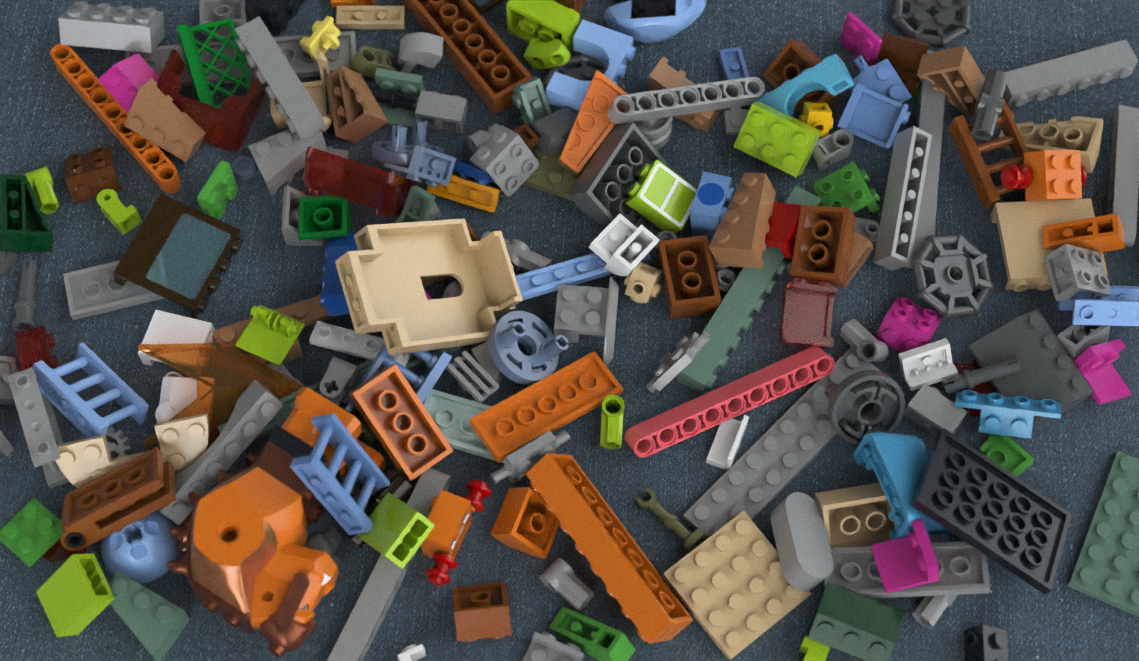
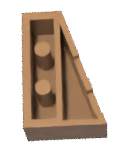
(955, 75)
(666, 77)
(352, 105)
(163, 123)

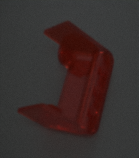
(224, 127)
(355, 182)

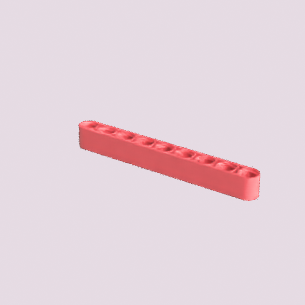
(728, 401)

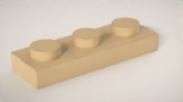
(370, 17)

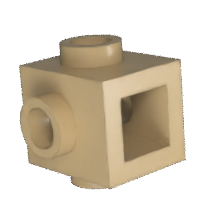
(643, 283)

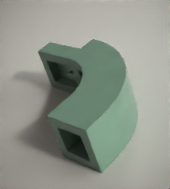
(417, 206)

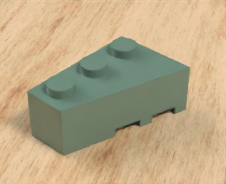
(147, 615)

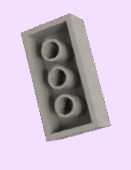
(112, 27)

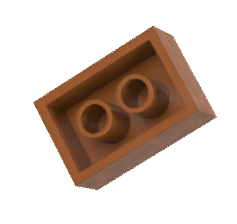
(688, 277)

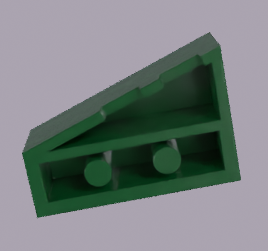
(21, 220)

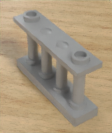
(38, 425)

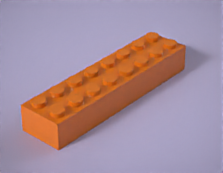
(609, 548)

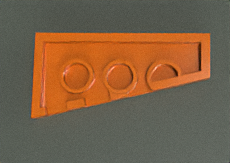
(591, 122)

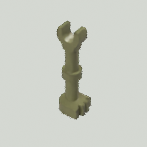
(691, 540)

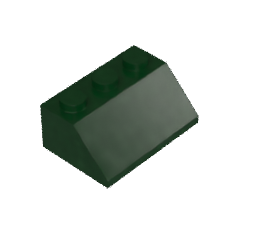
(856, 624)

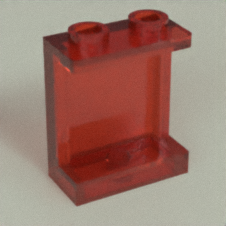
(807, 314)

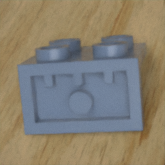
(427, 165)

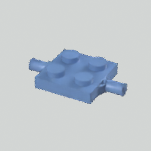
(881, 79)

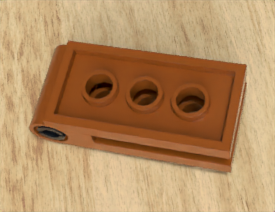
(117, 500)

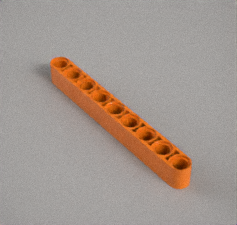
(114, 117)

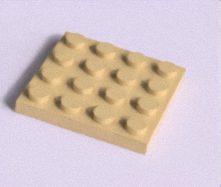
(734, 585)

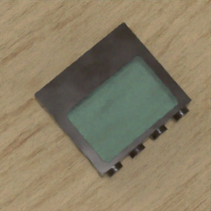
(179, 254)

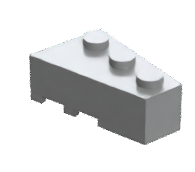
(283, 156)

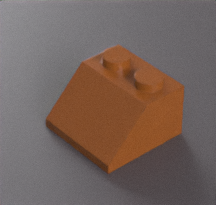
(481, 611)

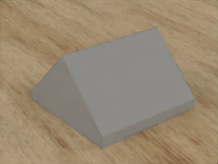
(290, 219)

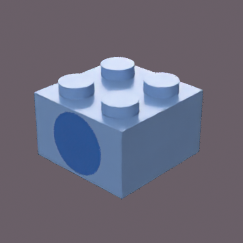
(710, 204)

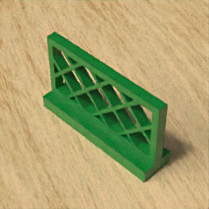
(195, 64)

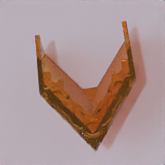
(220, 377)

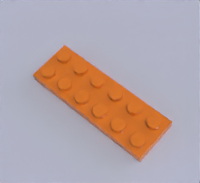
(545, 406)

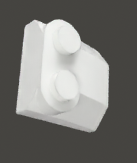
(175, 396)

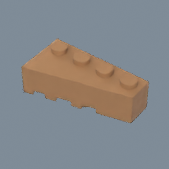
(743, 228)

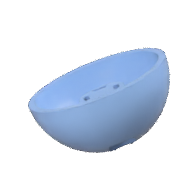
(144, 555)

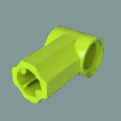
(42, 186)
(611, 423)

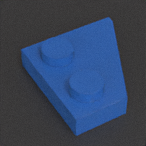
(468, 169)

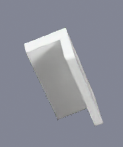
(727, 443)

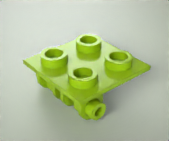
(269, 334)

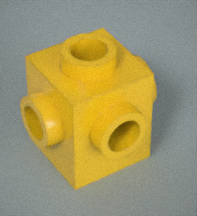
(818, 116)

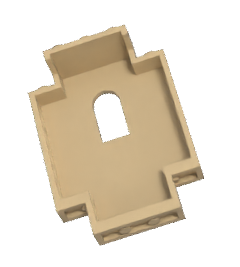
(388, 294)

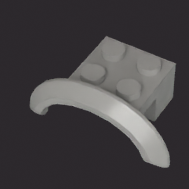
(588, 312)

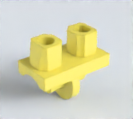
(323, 38)

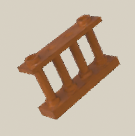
(972, 159)

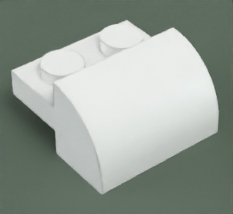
(623, 245)

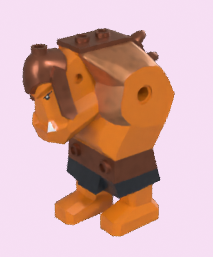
(252, 529)

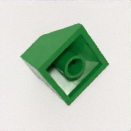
(324, 217)

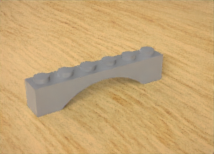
(250, 416)

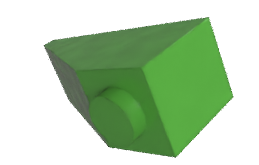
(592, 636)

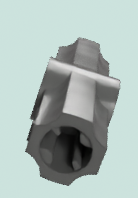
(989, 105)

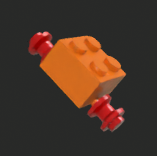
(1047, 175)
(452, 520)

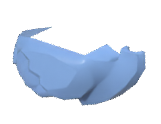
(653, 28)

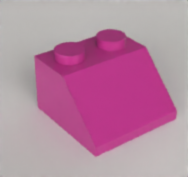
(126, 78)

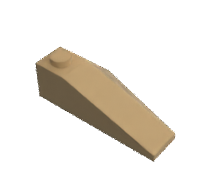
(1076, 134)

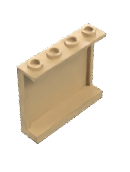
(1022, 237)

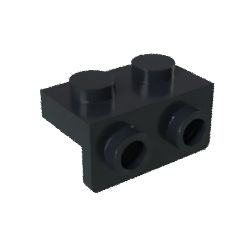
(985, 644)

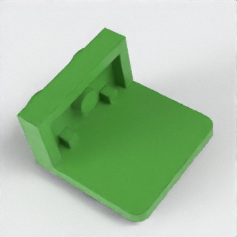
(847, 189)

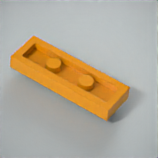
(468, 193)

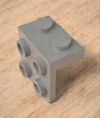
(506, 160)

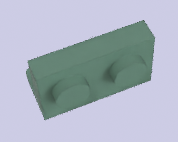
(531, 101)

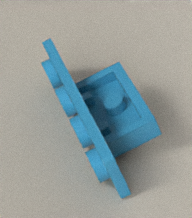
(1007, 414)

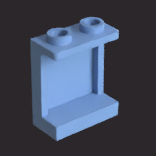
(873, 117)

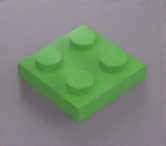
(218, 191)
(31, 532)

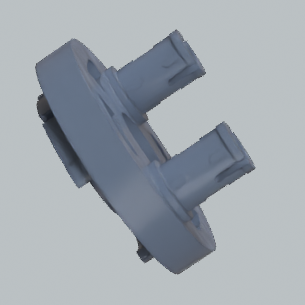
(399, 150)
(538, 340)

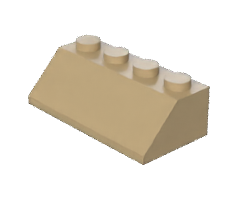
(855, 515)

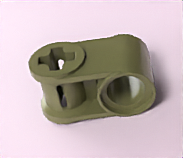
(369, 59)

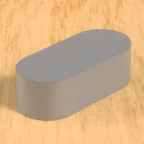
(801, 541)

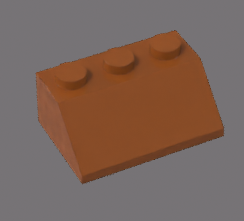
(791, 63)
(823, 244)

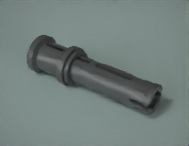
(25, 305)

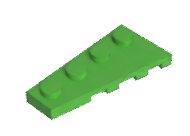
(1006, 454)

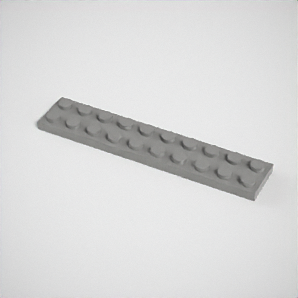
(289, 45)
(776, 456)

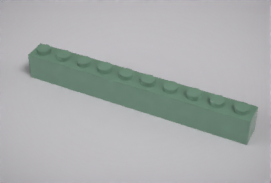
(737, 309)

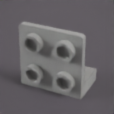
(1076, 270)

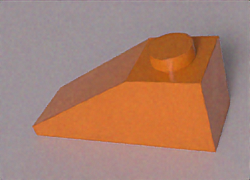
(1094, 233)

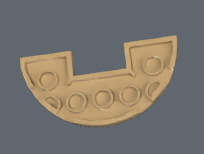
(179, 440)

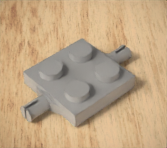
(675, 362)
(526, 457)

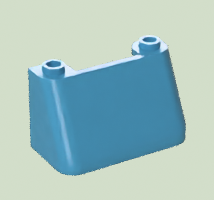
(899, 469)

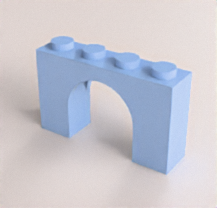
(598, 42)

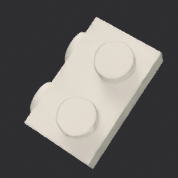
(927, 364)

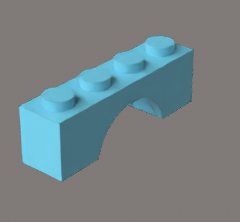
(828, 75)

